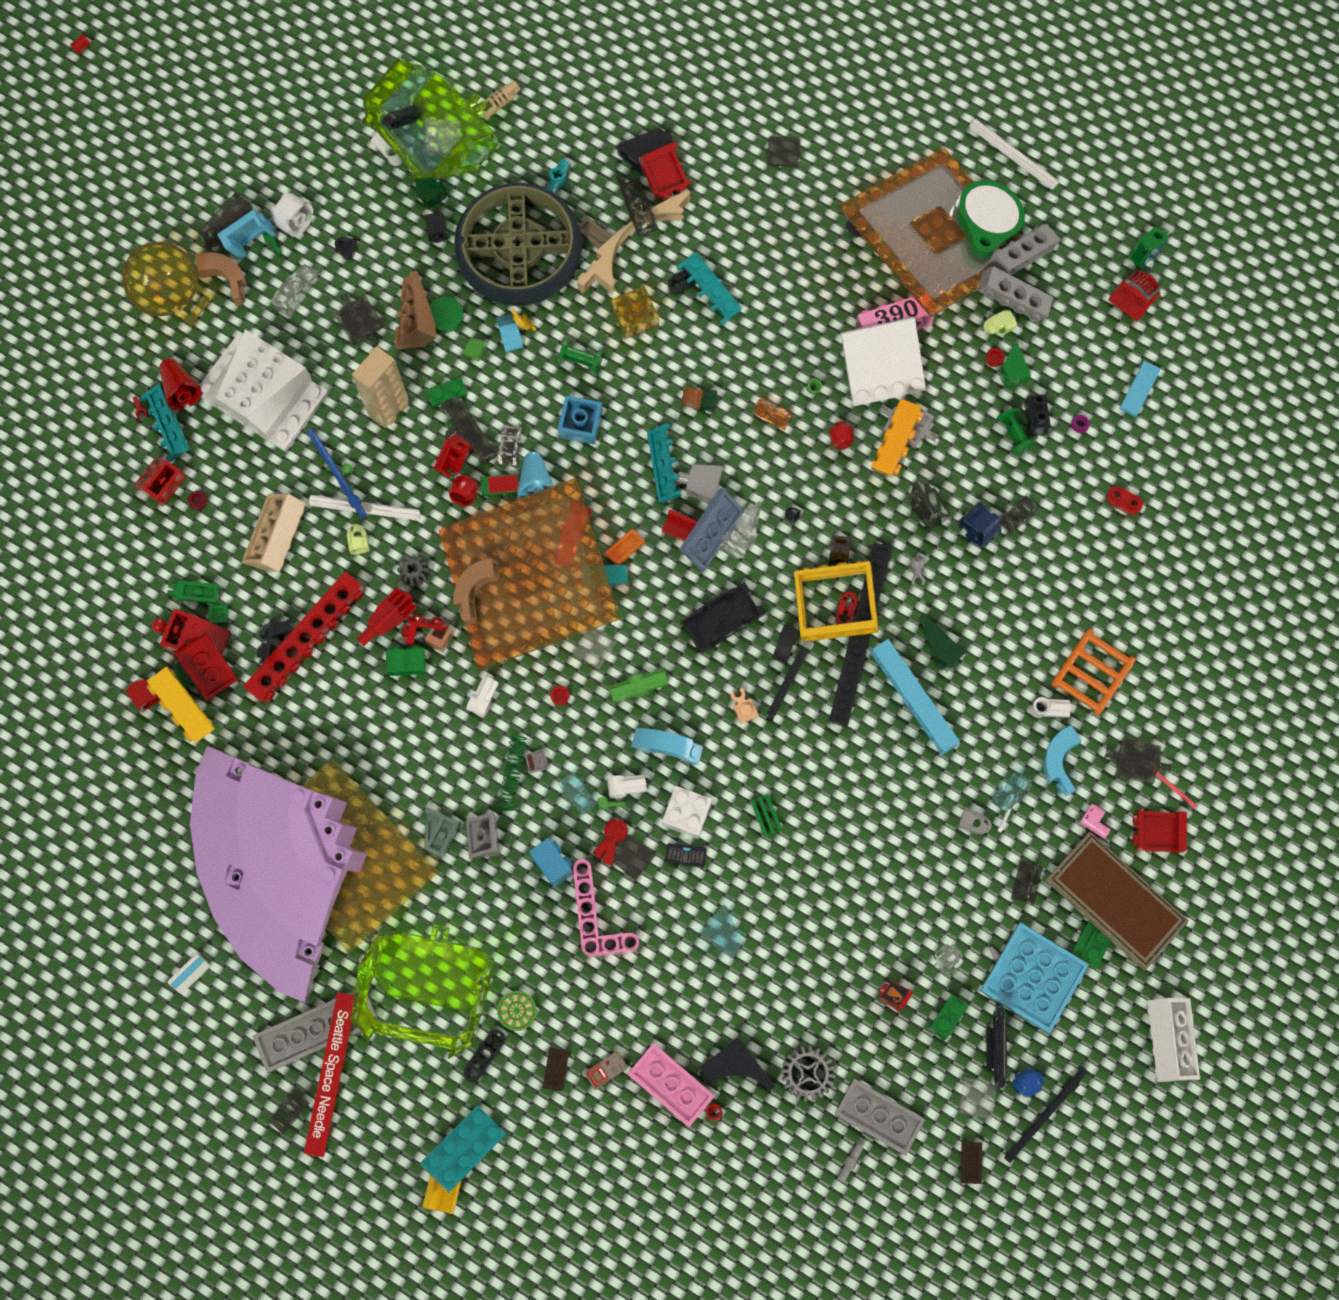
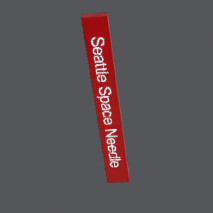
(330, 1076)

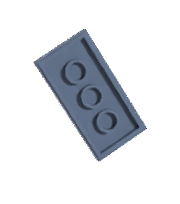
(706, 535)

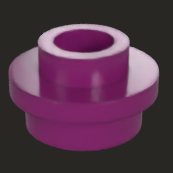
(1084, 420)

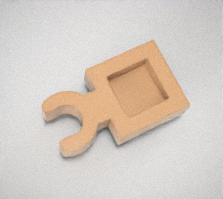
(744, 709)

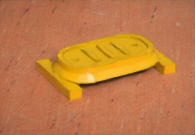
(523, 322)

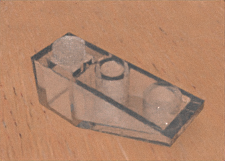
(294, 290)
(743, 534)

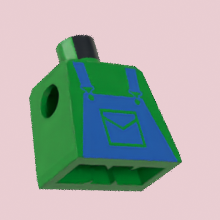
(1153, 241)

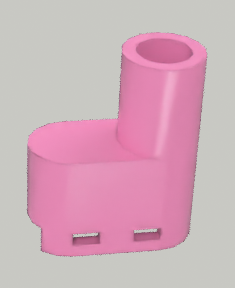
(1093, 821)

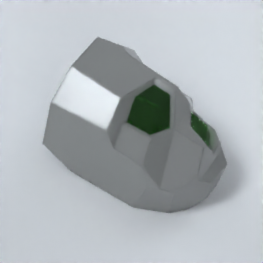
(974, 822)

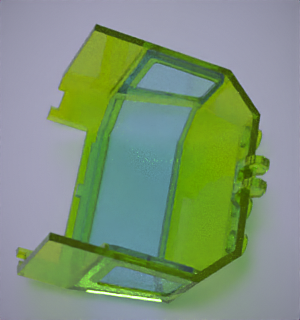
(415, 84)

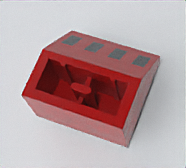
(160, 481)

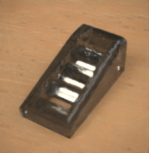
(507, 456)
(1009, 523)
(294, 1116)

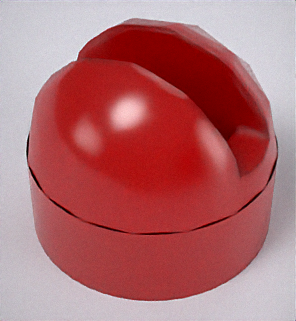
(711, 1109)

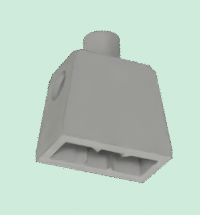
(702, 481)

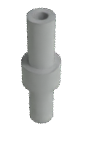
(850, 1163)

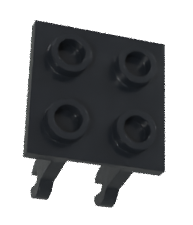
(270, 631)

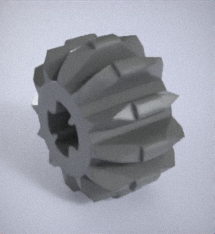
(413, 564)

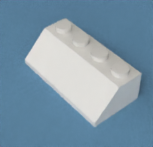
(1173, 1039)

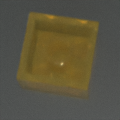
(634, 312)

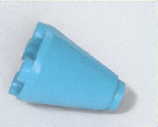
(533, 476)

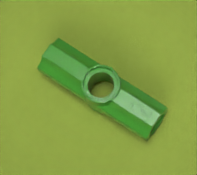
(638, 685)

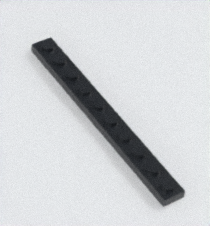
(858, 644)

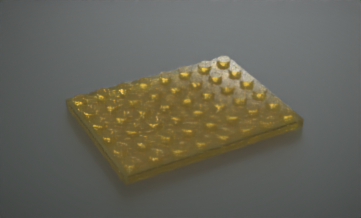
(390, 870)

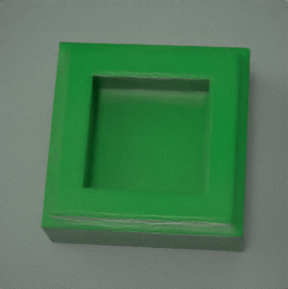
(218, 614)

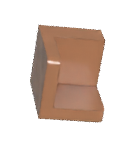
(439, 639)

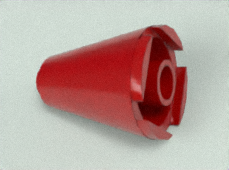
(178, 385)

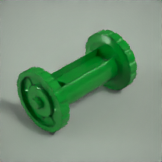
(580, 356)
(1015, 430)

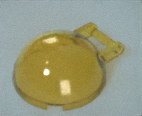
(163, 281)

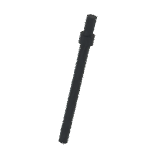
(1071, 1085)

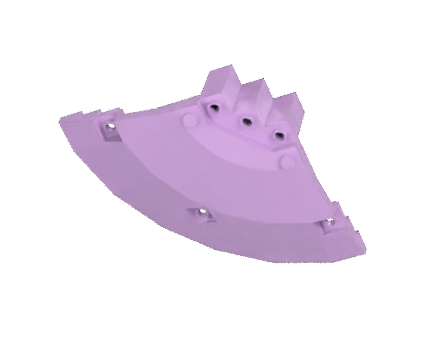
(287, 860)

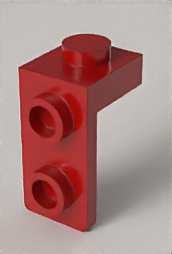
(408, 631)

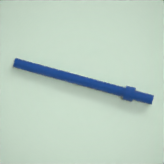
(353, 499)

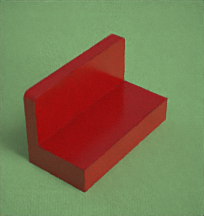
(678, 525)

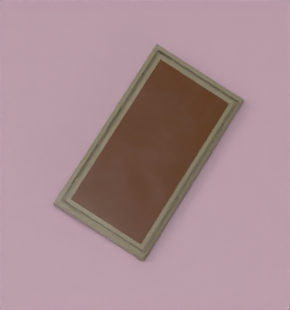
(1117, 901)

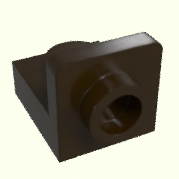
(839, 550)

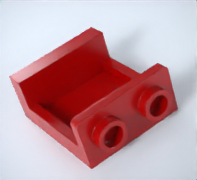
(664, 171)
(1160, 831)

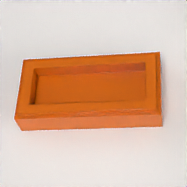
(625, 547)

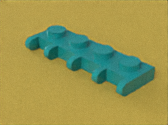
(710, 286)
(166, 423)
(662, 464)

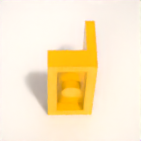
(438, 1198)

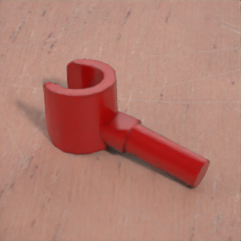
(139, 408)

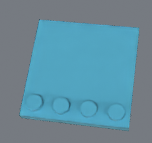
(1034, 978)

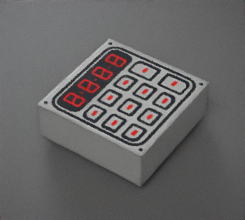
(536, 761)

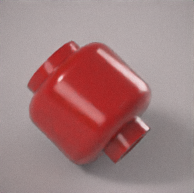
(841, 435)

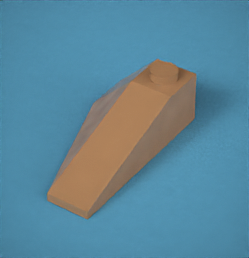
(416, 319)

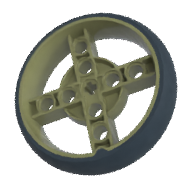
(516, 197)

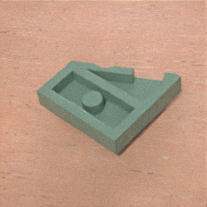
(439, 832)

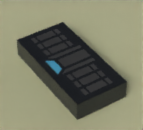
(685, 855)

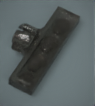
(468, 430)

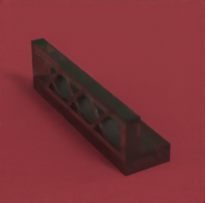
(635, 208)

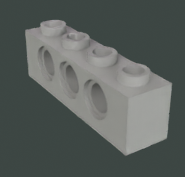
(1025, 250)
(1028, 298)

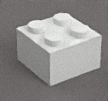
(686, 812)

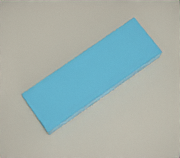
(1140, 388)

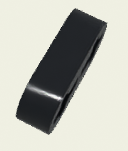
(680, 278)

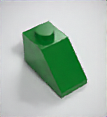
(1015, 369)

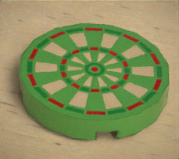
(516, 1011)

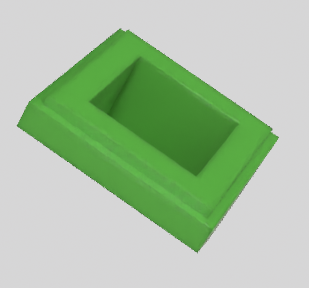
(475, 349)

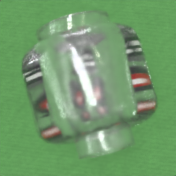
(948, 958)

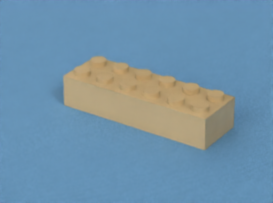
(381, 387)

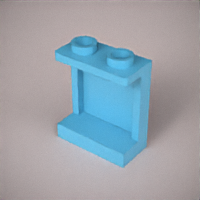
(244, 231)

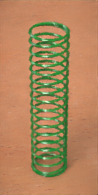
(515, 768)

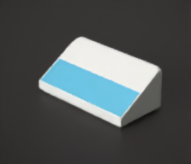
(189, 973)

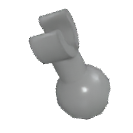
(917, 566)

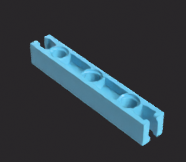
(915, 697)

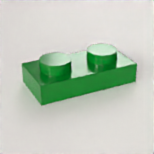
(446, 391)

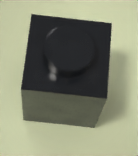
(436, 227)

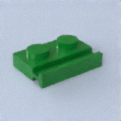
(1091, 945)

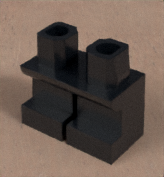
(1037, 415)

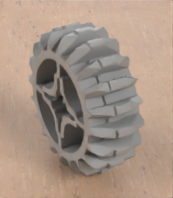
(819, 1060)

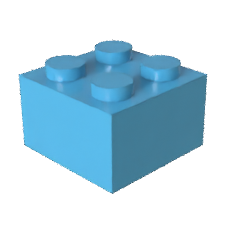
(580, 420)
(551, 863)

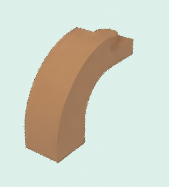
(217, 264)
(470, 582)

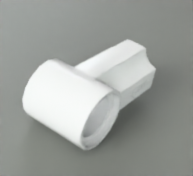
(386, 150)
(481, 700)
(1052, 708)
(621, 786)

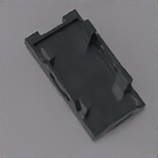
(722, 618)

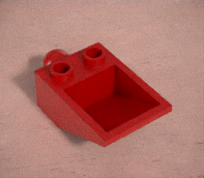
(193, 629)

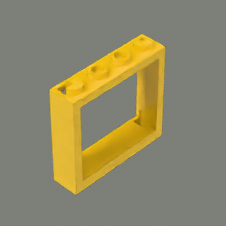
(839, 630)

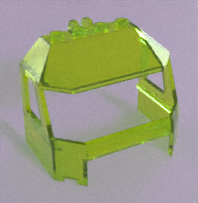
(427, 973)

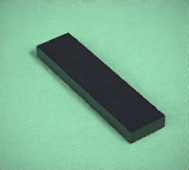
(786, 684)

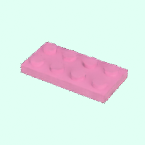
(671, 1085)

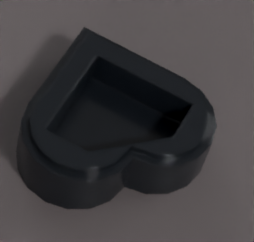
(346, 247)

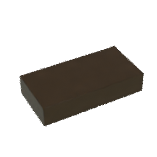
(556, 1069)
(971, 1162)

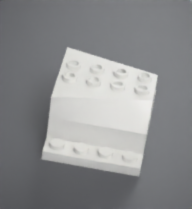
(263, 390)

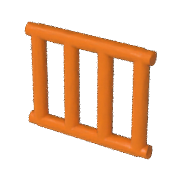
(1108, 692)

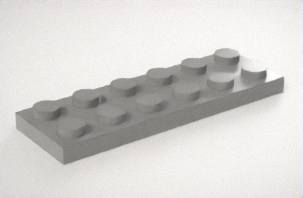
(298, 1036)

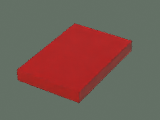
(205, 666)

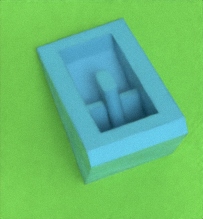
(509, 333)

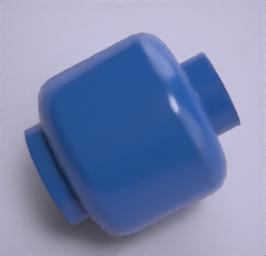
(1028, 1082)

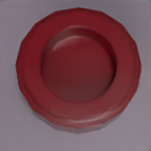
(197, 500)

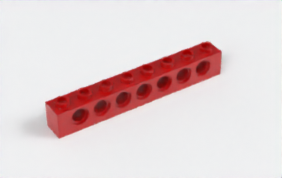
(267, 670)

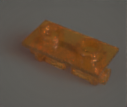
(766, 410)

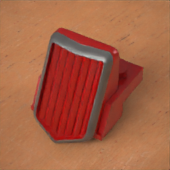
(1136, 294)

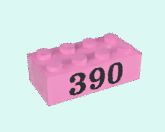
(898, 310)

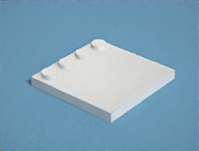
(883, 361)

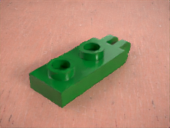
(194, 591)

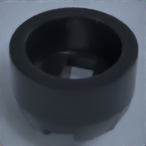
(792, 514)

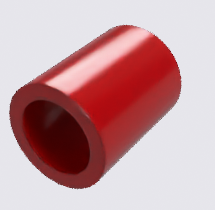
(80, 44)

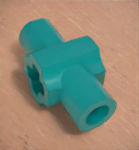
(558, 176)

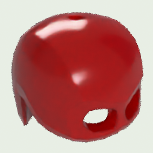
(465, 489)

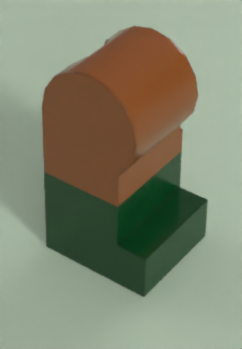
(699, 399)

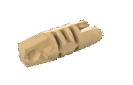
(501, 98)

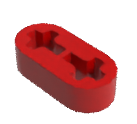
(841, 608)

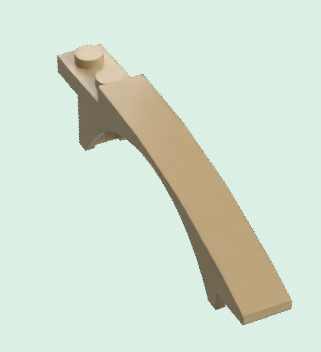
(601, 269)

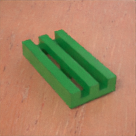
(760, 800)

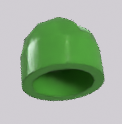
(817, 388)

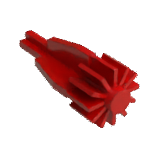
(388, 615)

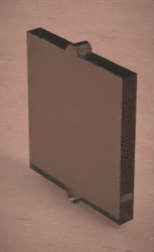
(783, 152)
(632, 857)

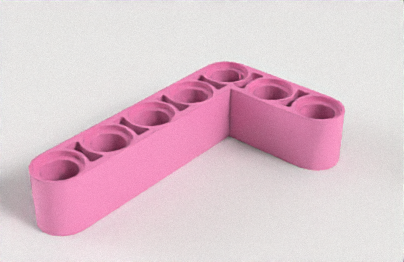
(591, 917)

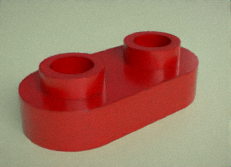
(1124, 501)

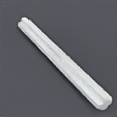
(1013, 154)
(370, 508)

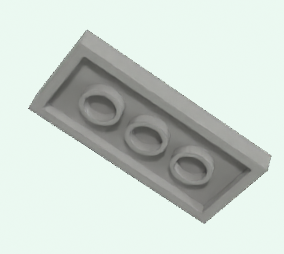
(879, 1117)

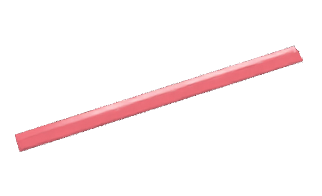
(1176, 790)

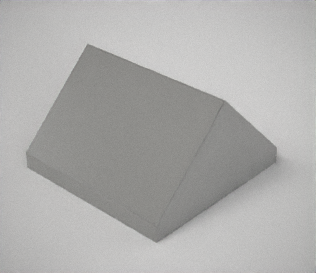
(482, 836)

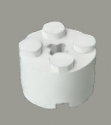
(291, 214)

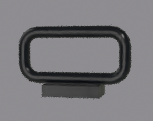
(997, 1047)

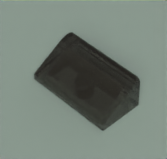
(1026, 882)

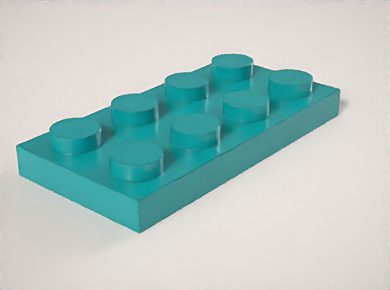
(462, 1149)

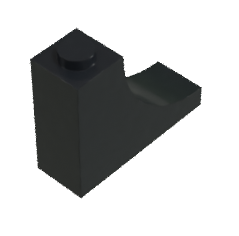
(734, 1061)

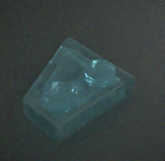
(723, 933)

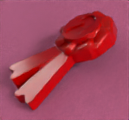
(615, 832)

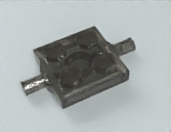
(359, 320)
(1137, 761)

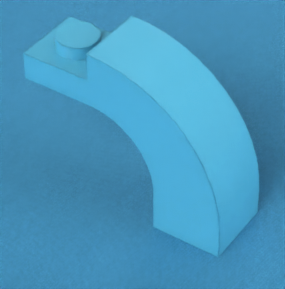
(667, 743)
(1053, 759)

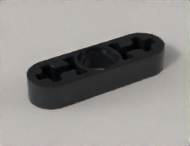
(402, 117)
(497, 1046)

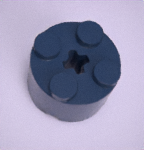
(980, 525)

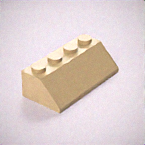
(274, 532)

